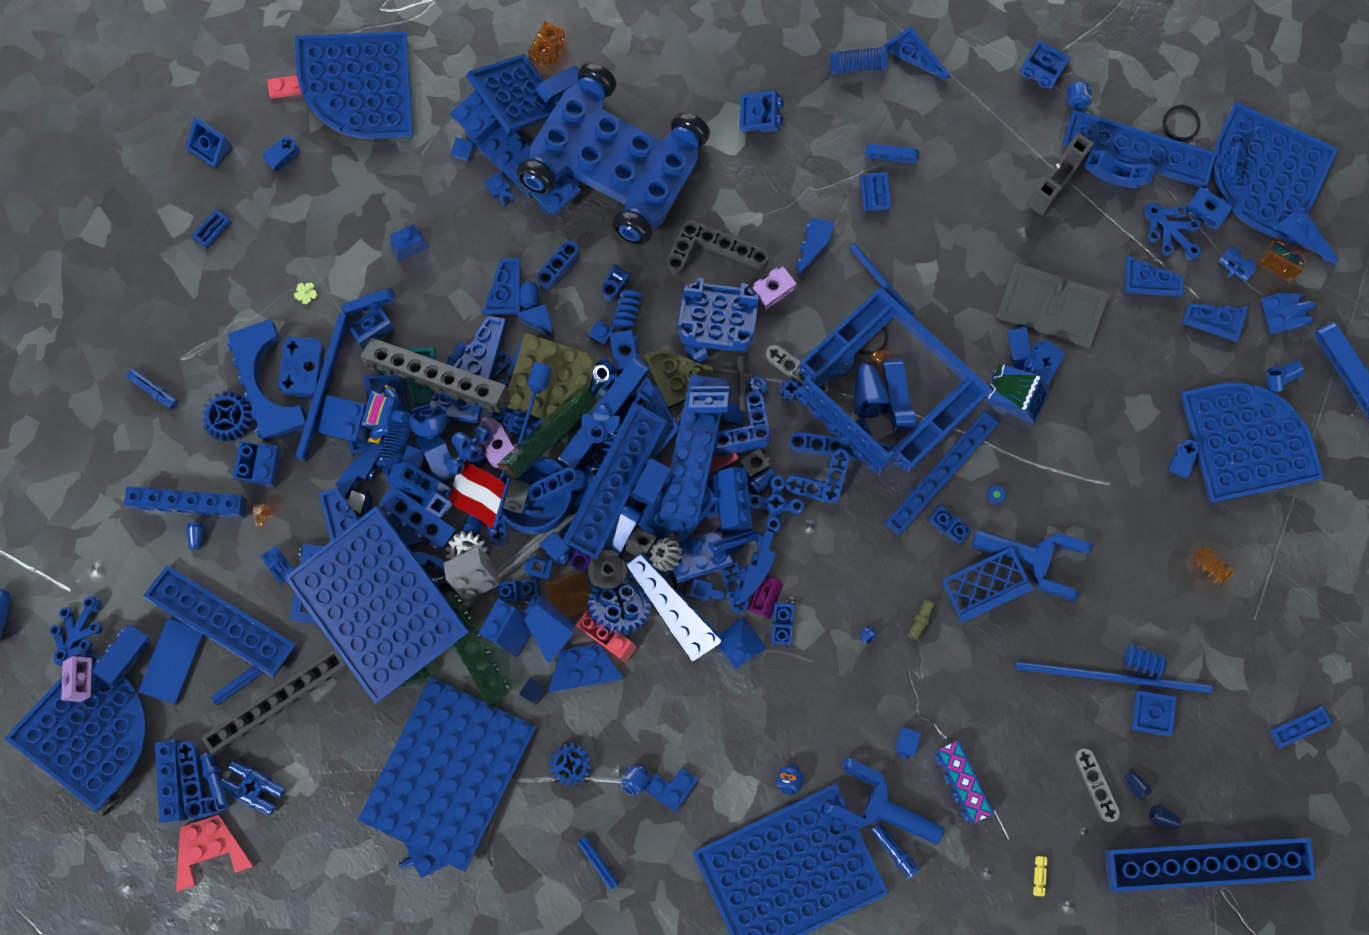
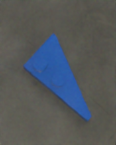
(913, 50)

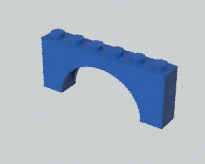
(248, 348)

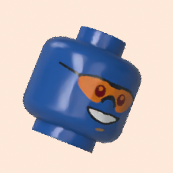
(789, 779)

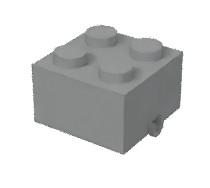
(471, 574)

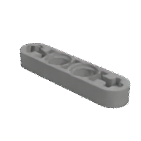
(794, 374)
(1100, 783)

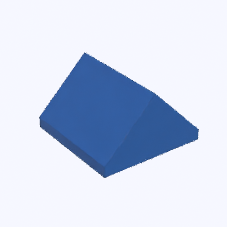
(207, 142)
(373, 324)

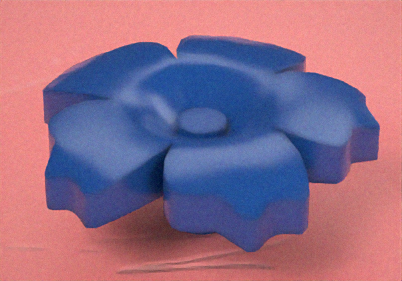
(757, 383)

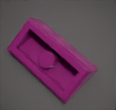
(765, 597)

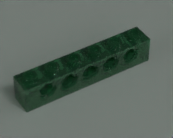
(501, 688)

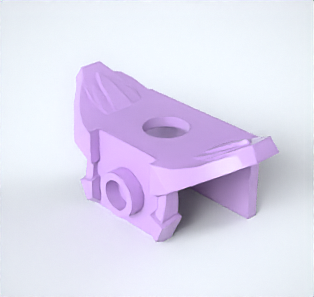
(498, 433)

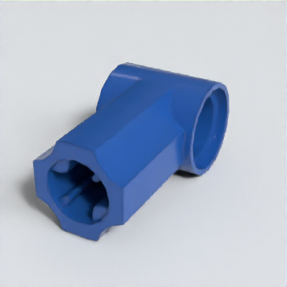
(1279, 376)

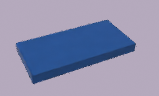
(171, 661)

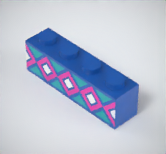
(964, 782)

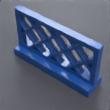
(994, 600)

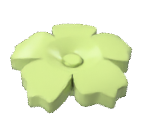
(305, 293)

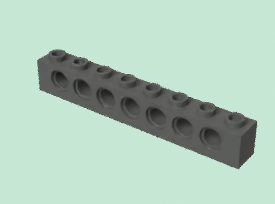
(377, 349)
(274, 702)

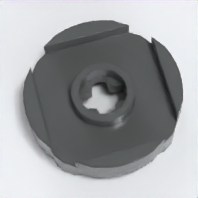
(607, 580)

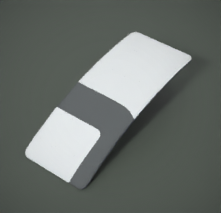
(356, 502)

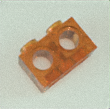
(542, 43)

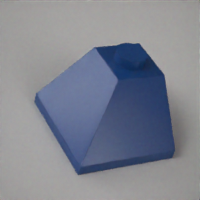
(740, 644)

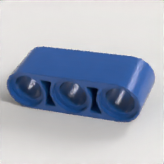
(555, 86)
(557, 273)
(549, 488)
(622, 530)

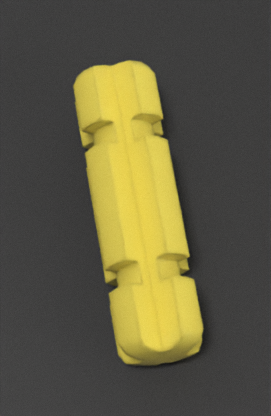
(1040, 876)

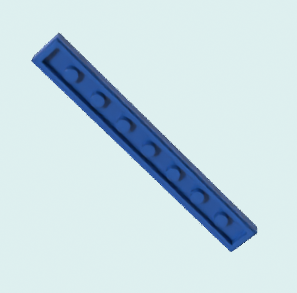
(322, 387)
(941, 473)

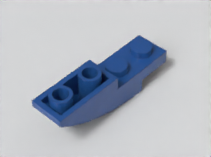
(361, 468)
(754, 575)

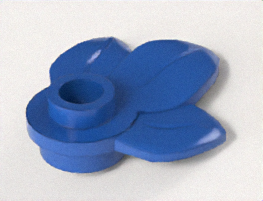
(601, 422)

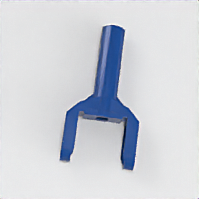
(1035, 557)
(881, 808)

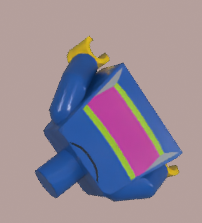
(383, 413)

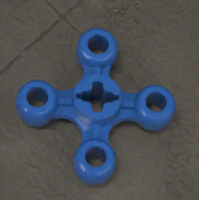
(469, 449)
(784, 505)

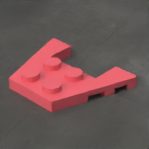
(203, 842)

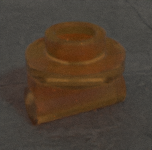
(260, 512)

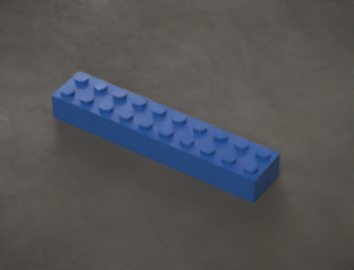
(1209, 864)

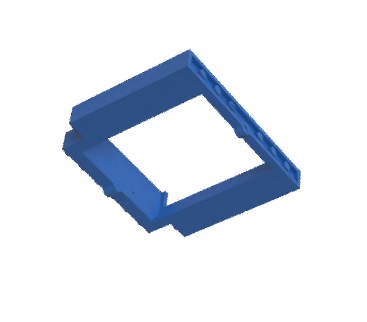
(844, 344)

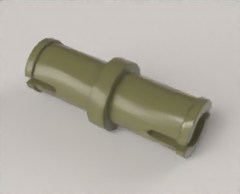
(921, 620)

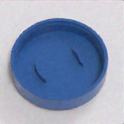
(536, 515)

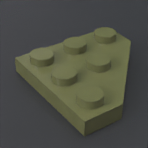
(673, 374)

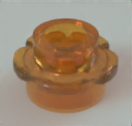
(878, 356)

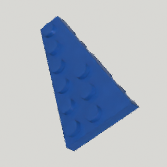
(479, 360)

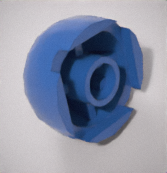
(428, 421)

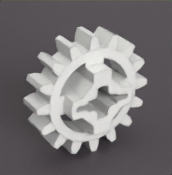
(463, 545)

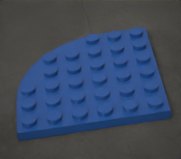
(357, 82)
(1278, 170)
(1248, 441)
(85, 743)

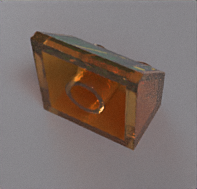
(1282, 260)

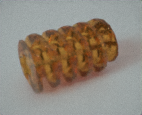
(1212, 565)

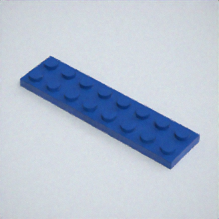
(1136, 147)
(692, 459)
(614, 481)
(220, 621)

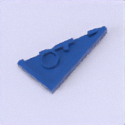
(1303, 230)

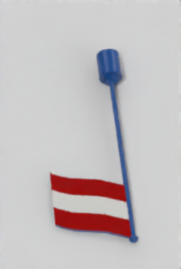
(480, 491)

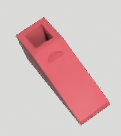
(614, 643)

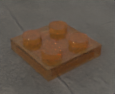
(569, 594)

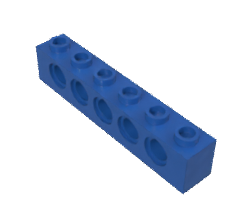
(185, 502)

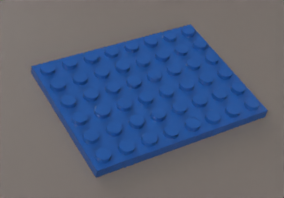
(376, 604)
(447, 774)
(790, 870)

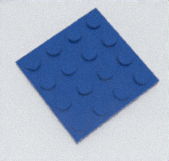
(510, 92)

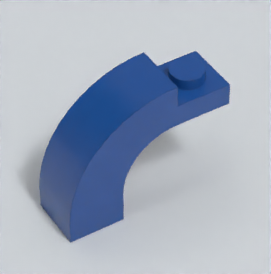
(1119, 173)

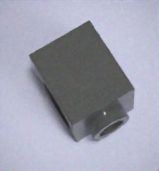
(752, 471)
(516, 496)
(640, 537)

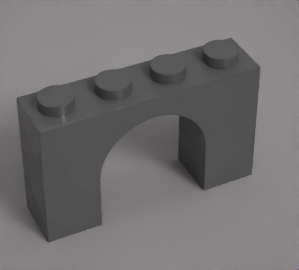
(1061, 174)

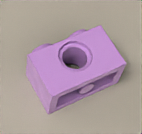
(769, 297)
(76, 679)

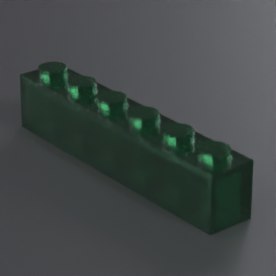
(547, 433)

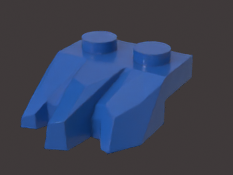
(1286, 311)

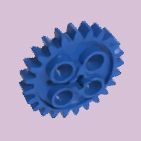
(636, 602)

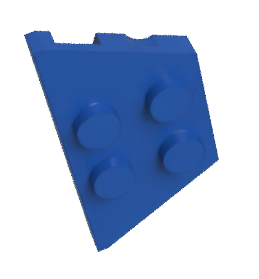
(583, 668)

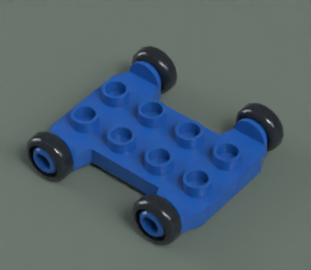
(613, 155)

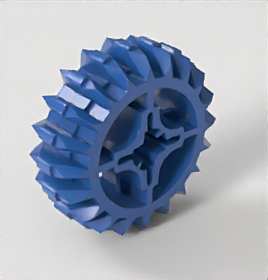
(221, 421)

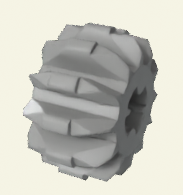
(666, 554)

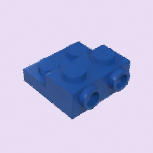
(1044, 64)
(761, 111)

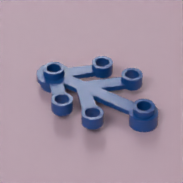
(1170, 228)
(75, 632)

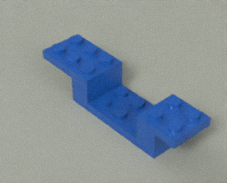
(507, 150)

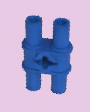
(261, 783)

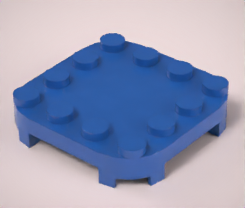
(717, 316)

